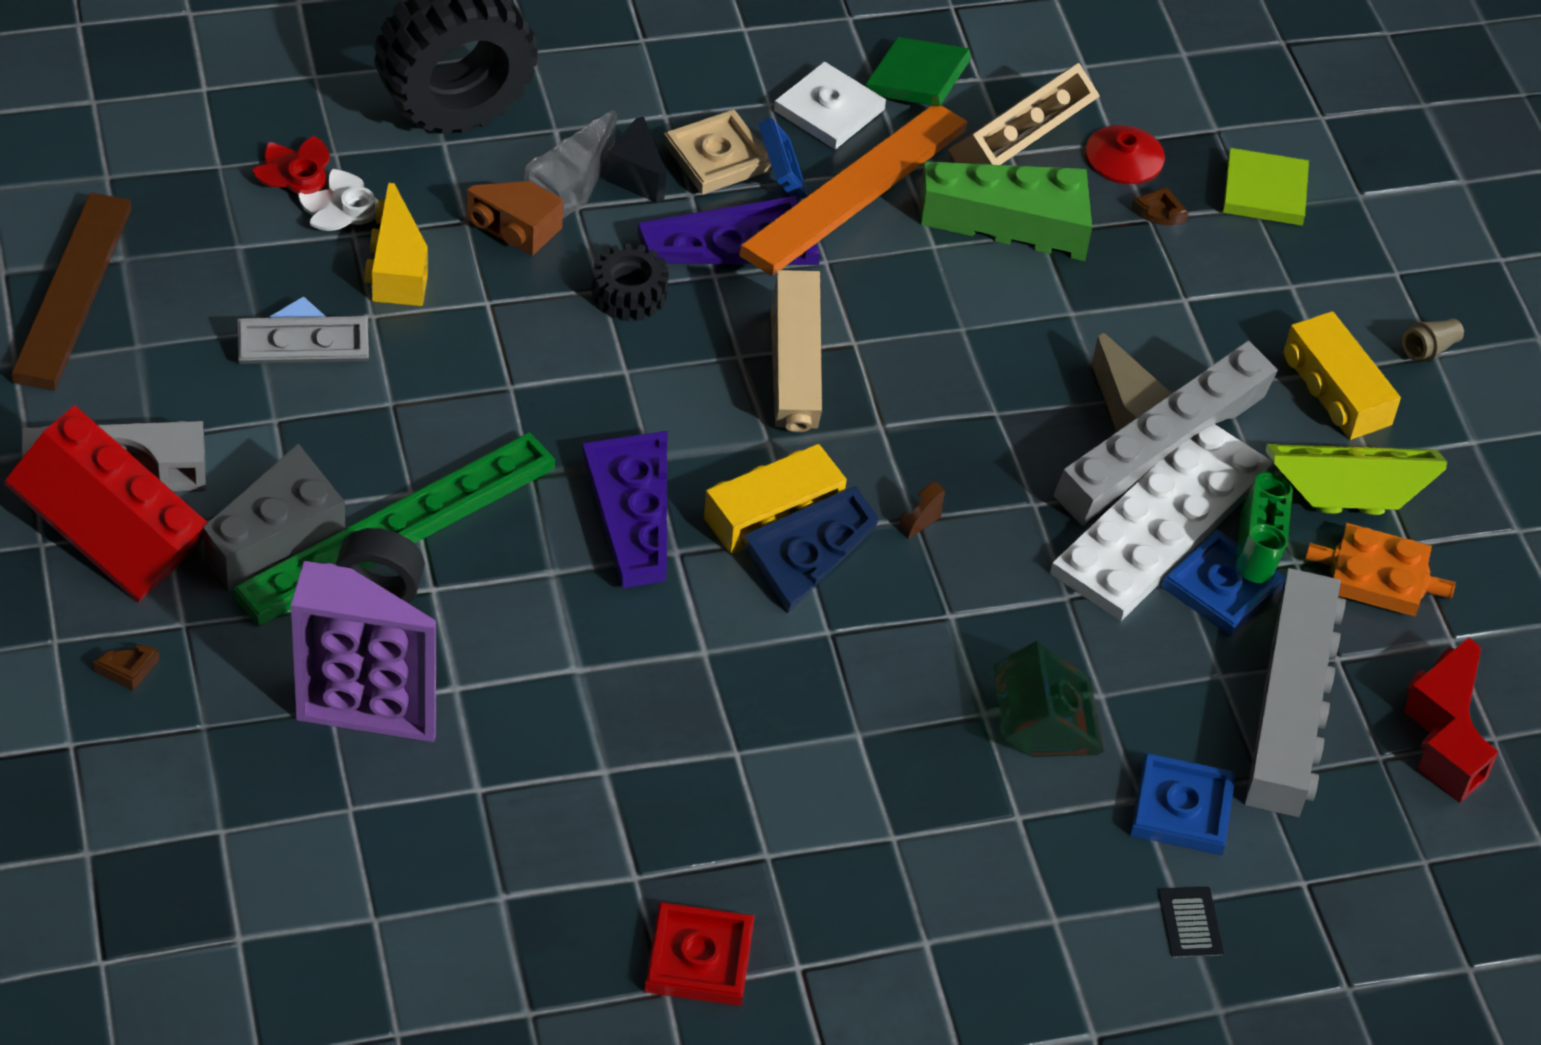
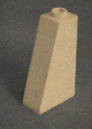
(796, 350)

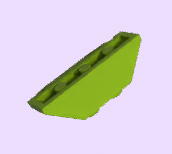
(1357, 475)

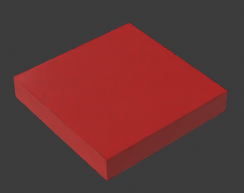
(699, 954)

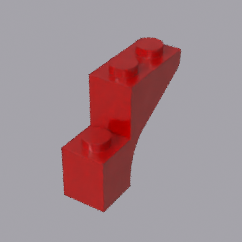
(1440, 702)

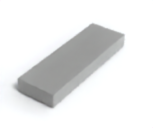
(303, 340)

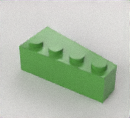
(1010, 203)

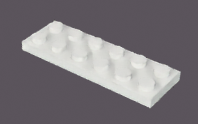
(1160, 520)

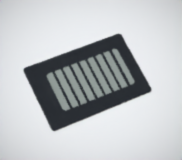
(1191, 921)

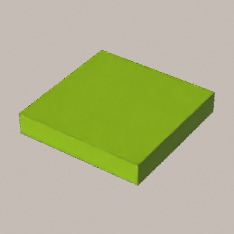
(1266, 186)

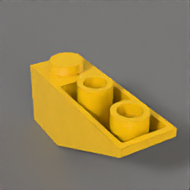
(400, 253)

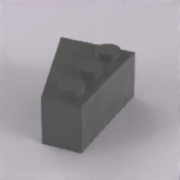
(273, 520)

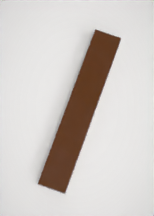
(71, 292)

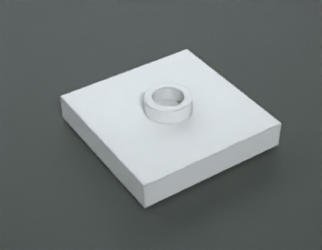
(829, 105)

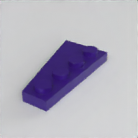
(716, 234)
(632, 501)

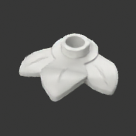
(340, 205)

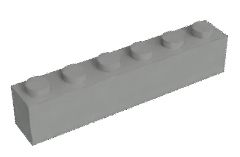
(1294, 694)

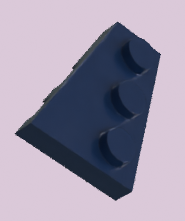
(809, 544)

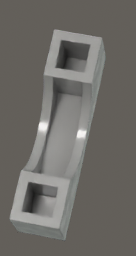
(166, 449)

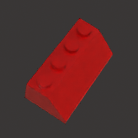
(106, 504)

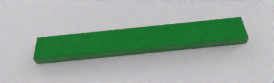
(412, 517)

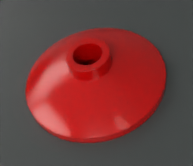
(1125, 154)

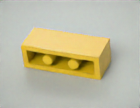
(1341, 375)
(770, 494)

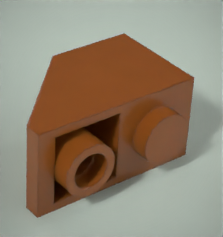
(516, 213)

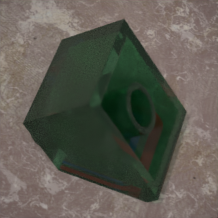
(1046, 704)

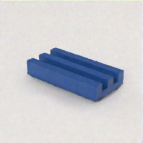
(782, 158)

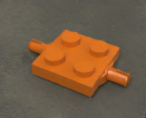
(1381, 569)

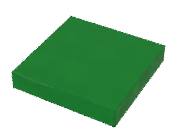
(919, 71)

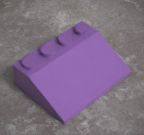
(362, 655)

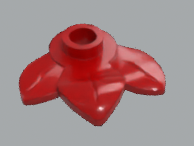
(297, 170)

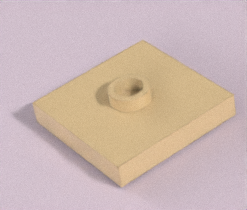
(717, 151)

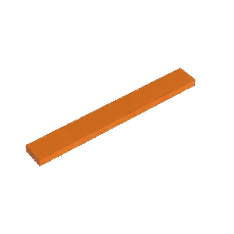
(852, 189)

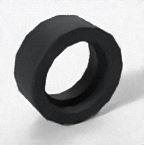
(387, 549)

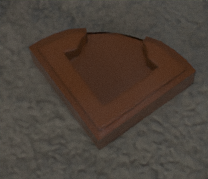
(1160, 208)
(925, 512)
(127, 666)

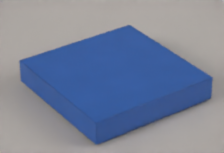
(1215, 588)
(1183, 804)

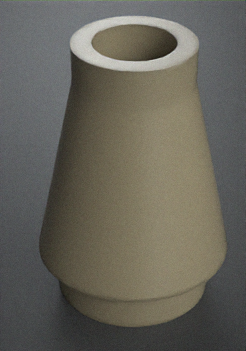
(1428, 339)

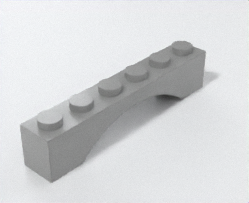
(1122, 459)

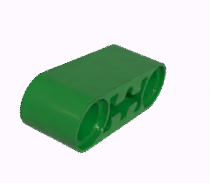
(1264, 527)

